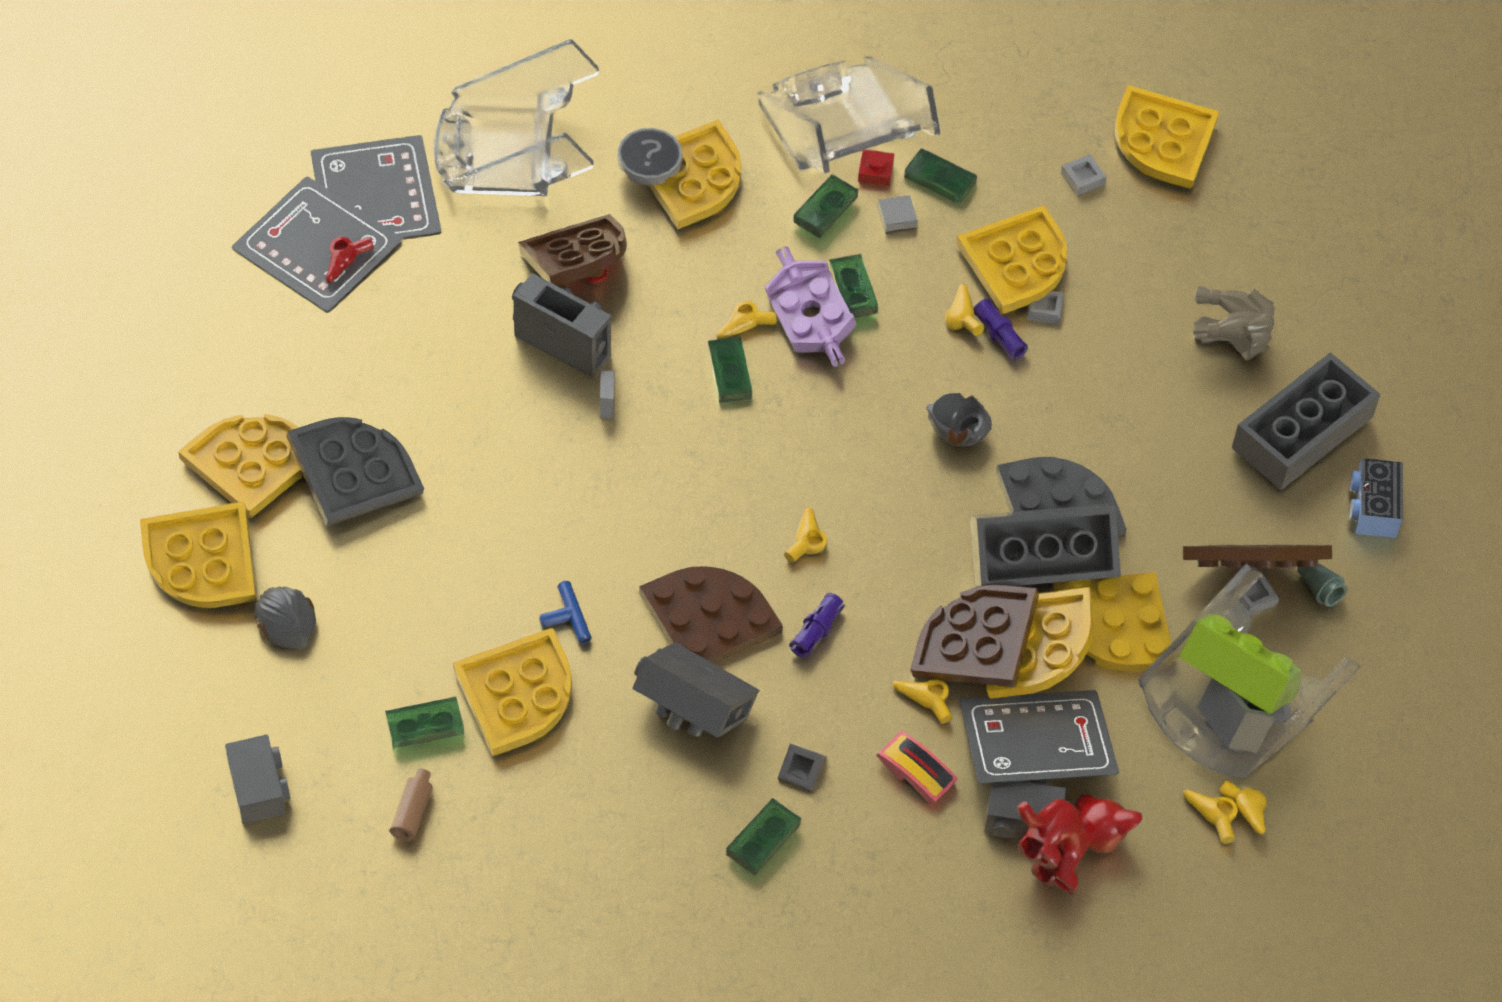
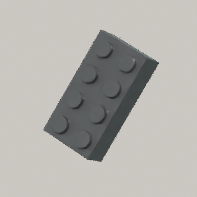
(1305, 421)
(1045, 545)

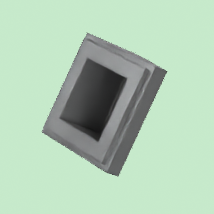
(801, 766)

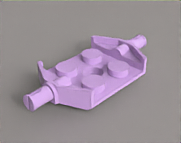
(805, 286)

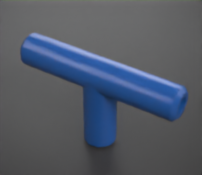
(571, 612)

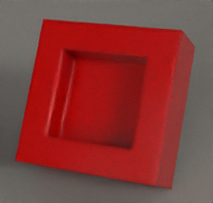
(876, 167)

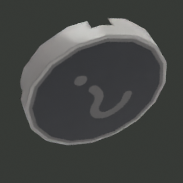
(649, 156)

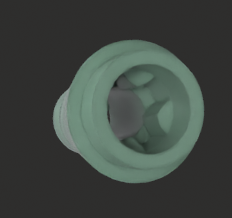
(1324, 584)

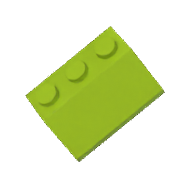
(1242, 663)

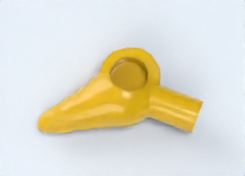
(962, 313)
(746, 318)
(808, 538)
(927, 694)
(1250, 804)
(1217, 811)

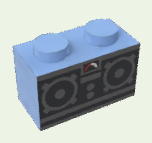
(1377, 497)

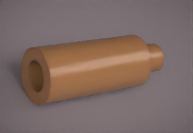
(411, 806)

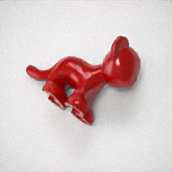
(1065, 832)

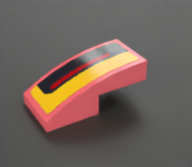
(917, 765)

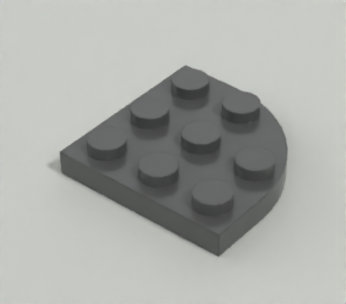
(353, 467)
(1053, 484)

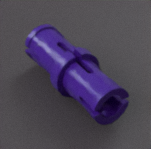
(1000, 329)
(816, 625)

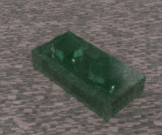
(940, 176)
(825, 205)
(854, 284)
(729, 369)
(424, 722)
(763, 836)

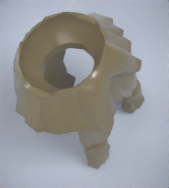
(1246, 326)

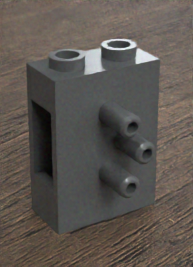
(562, 324)
(693, 691)

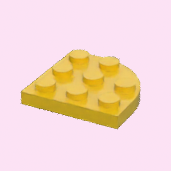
(1164, 135)
(706, 177)
(1017, 257)
(245, 459)
(201, 555)
(1127, 620)
(1056, 642)
(517, 689)

